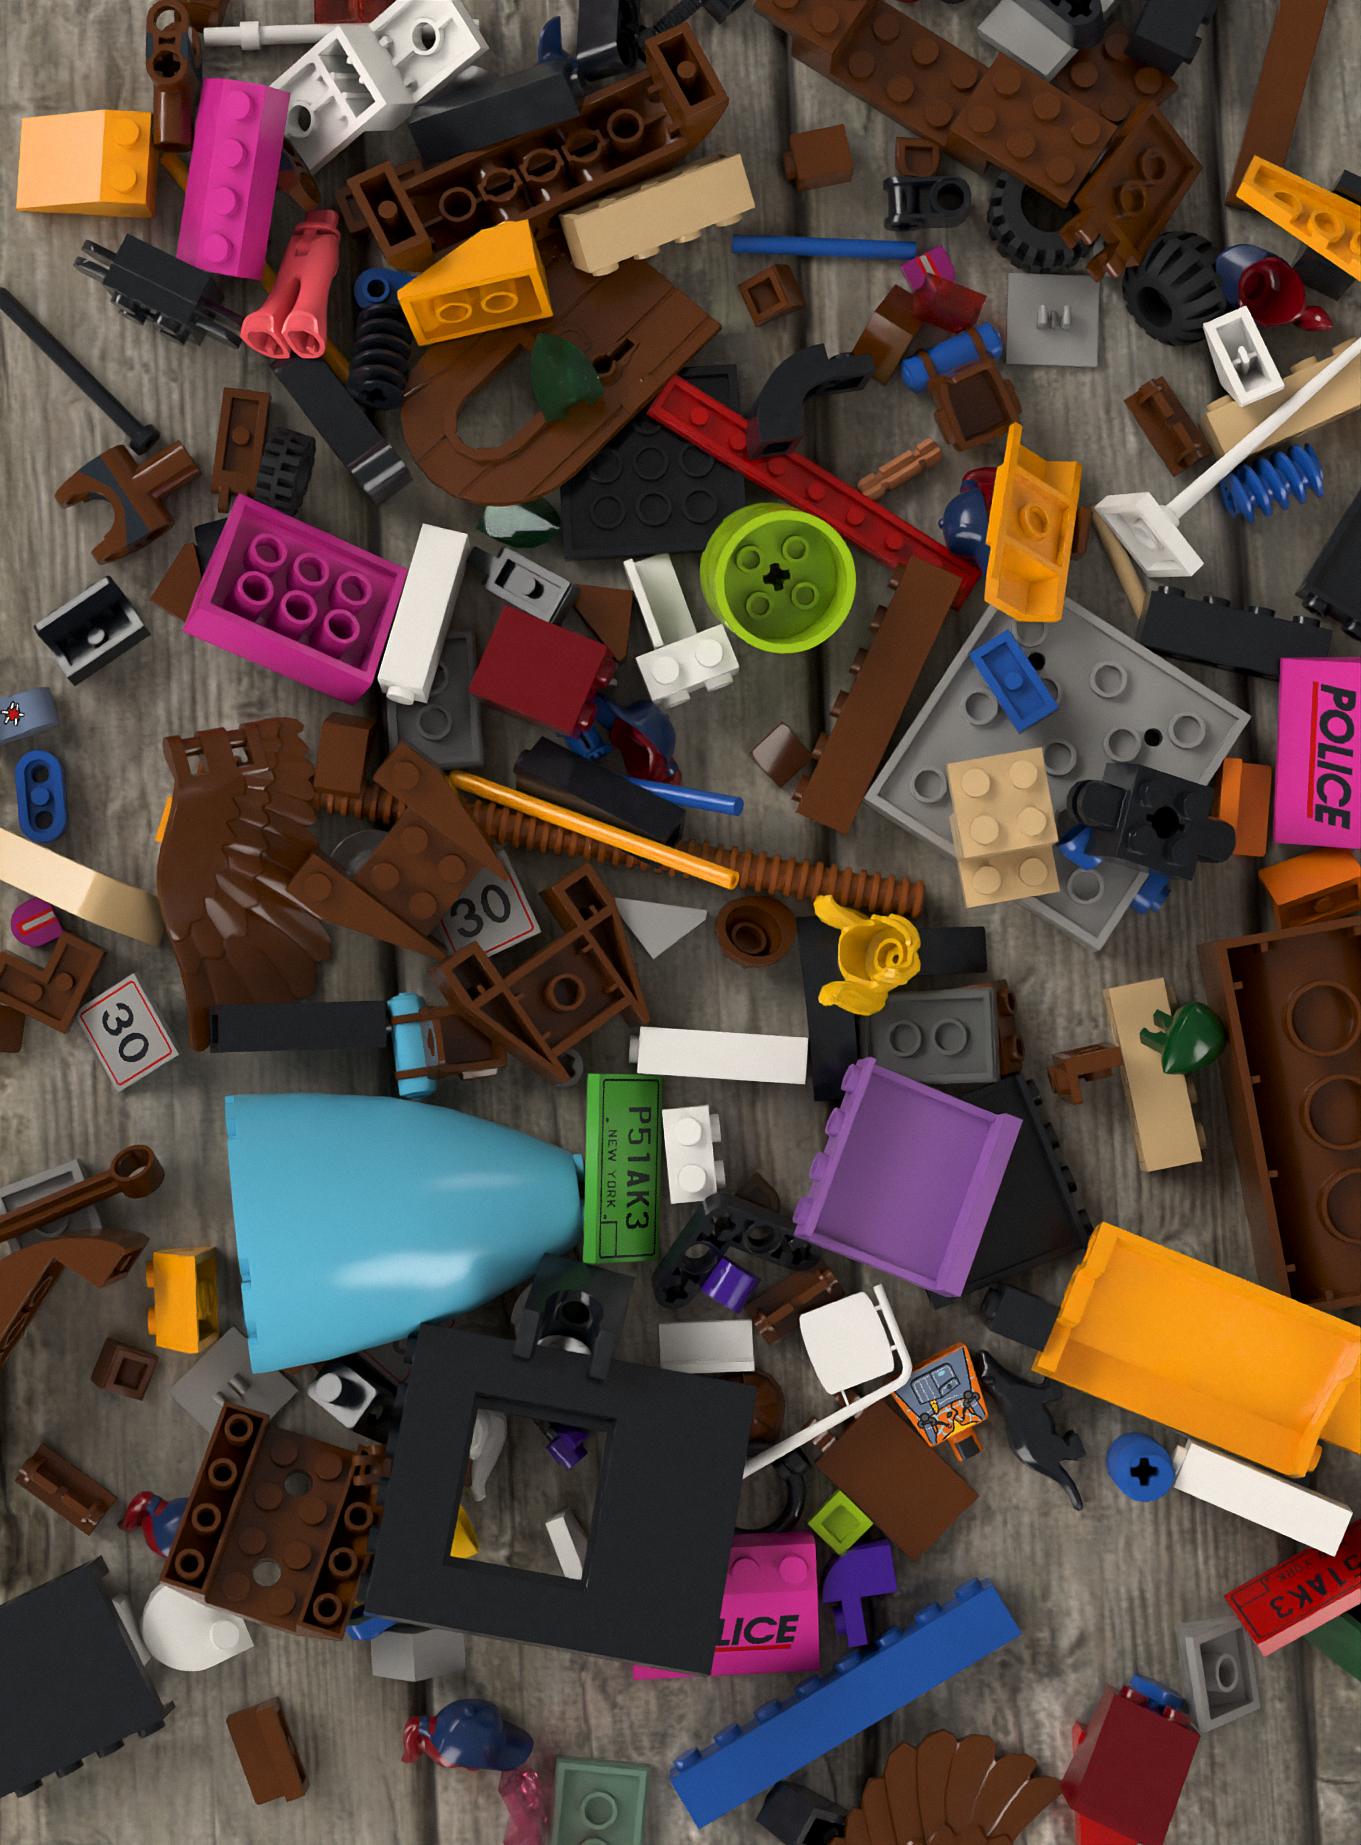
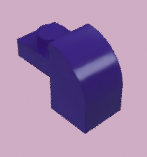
(857, 1573)

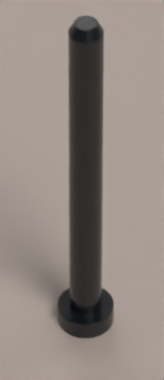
(142, 436)

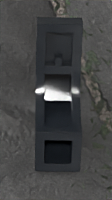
(775, 417)

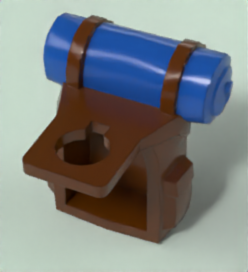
(966, 386)

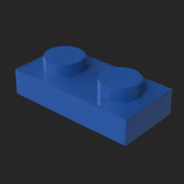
(1013, 681)

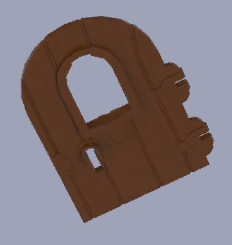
(600, 320)

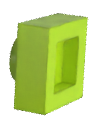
(839, 1522)

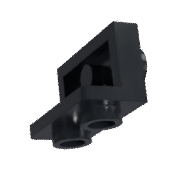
(92, 630)

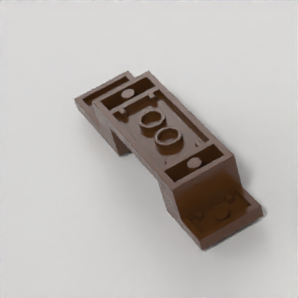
(947, 95)

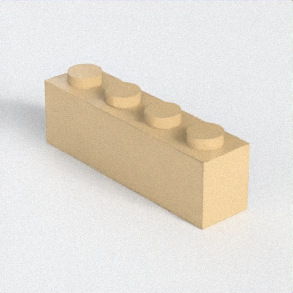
(657, 212)
(1229, 423)
(1155, 1100)

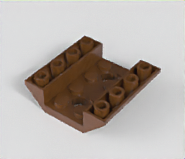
(247, 1517)

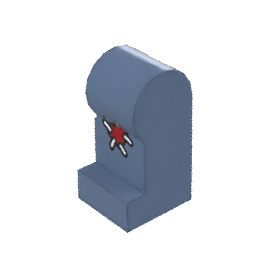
(27, 714)

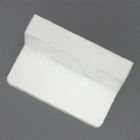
(659, 600)
(707, 1346)

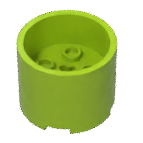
(808, 597)

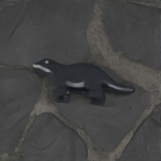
(1030, 1422)

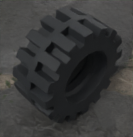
(285, 470)

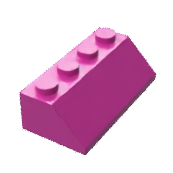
(233, 177)

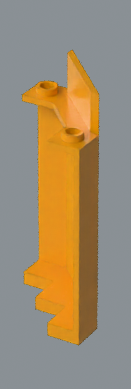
(1206, 1353)

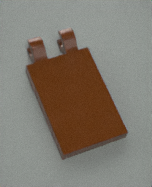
(1132, 191)
(893, 1475)

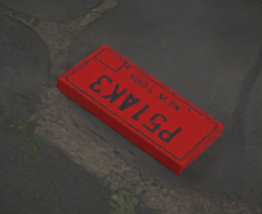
(1300, 1593)

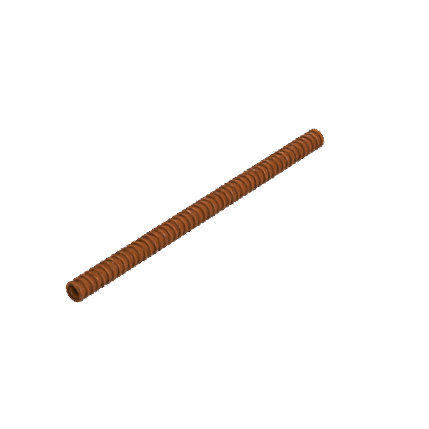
(753, 869)

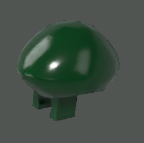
(1190, 1038)

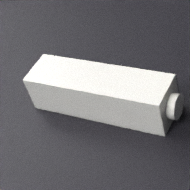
(424, 614)
(719, 1055)
(1260, 1496)

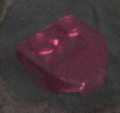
(521, 1796)

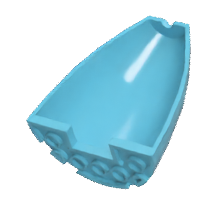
(383, 1218)

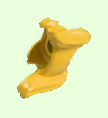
(868, 956)

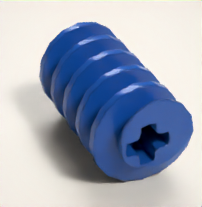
(1272, 481)
(1152, 1479)

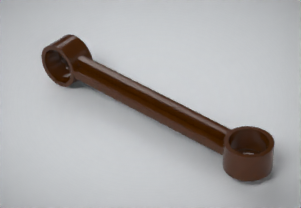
(89, 1192)

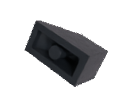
(801, 1815)

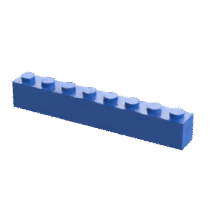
(842, 1702)

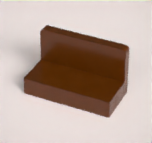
(268, 1752)

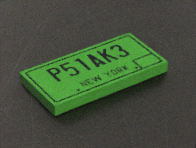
(622, 1168)

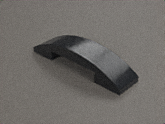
(829, 1027)

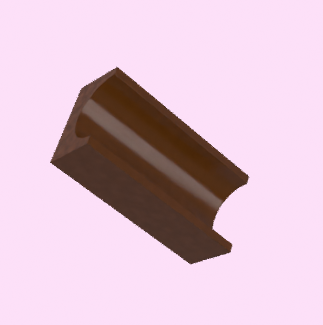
(1295, 1100)

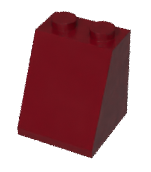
(542, 673)
(1131, 1765)

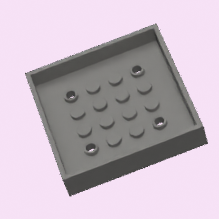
(1106, 701)

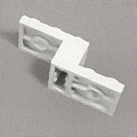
(375, 74)

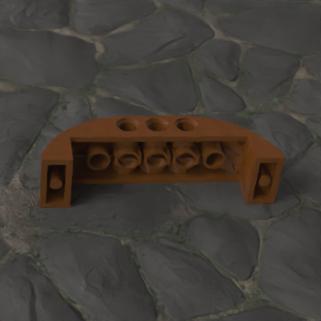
(616, 142)
(32, 1272)

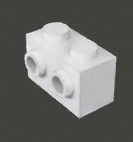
(688, 666)
(690, 1153)

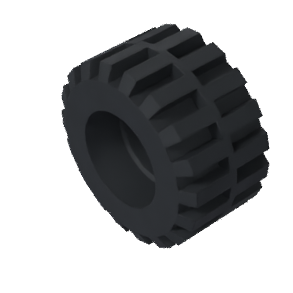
(1023, 240)

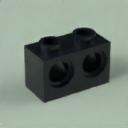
(1019, 1315)

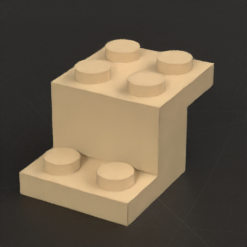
(1003, 827)

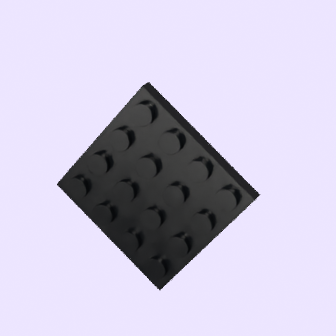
(652, 487)

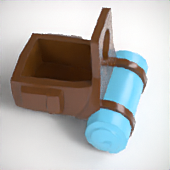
(437, 1044)

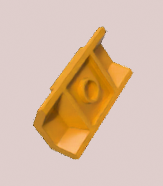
(1031, 532)

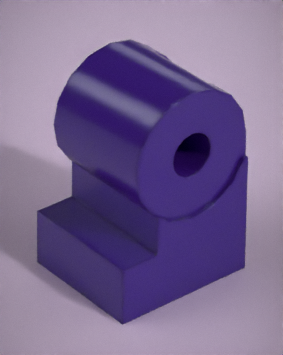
(731, 1284)

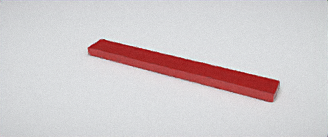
(805, 485)

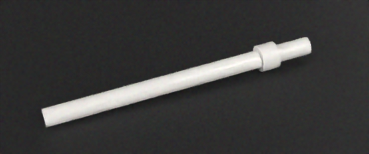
(253, 36)

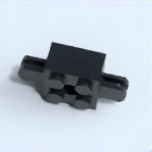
(163, 291)
(1150, 821)

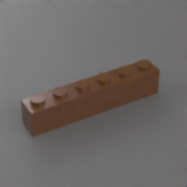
(878, 694)

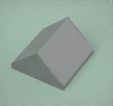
(1216, 1671)

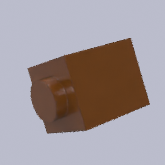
(818, 158)

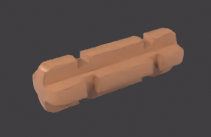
(900, 469)

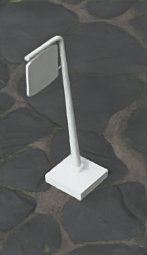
(1151, 530)
(845, 1350)

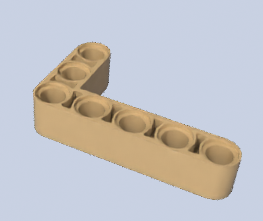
(80, 889)

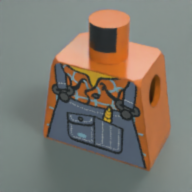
(944, 1400)

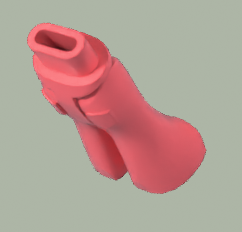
(298, 302)

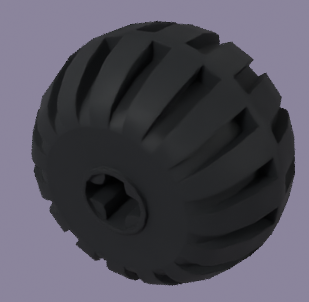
(1176, 288)

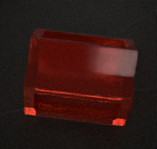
(947, 304)

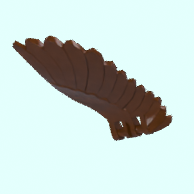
(226, 867)
(949, 1795)

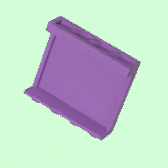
(906, 1178)

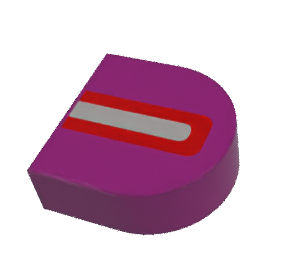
(934, 261)
(36, 923)

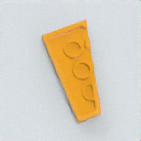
(1307, 212)

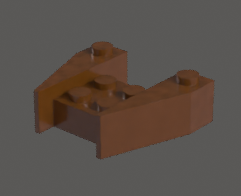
(413, 869)
(558, 990)

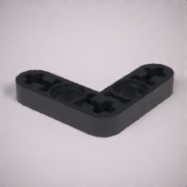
(729, 1232)

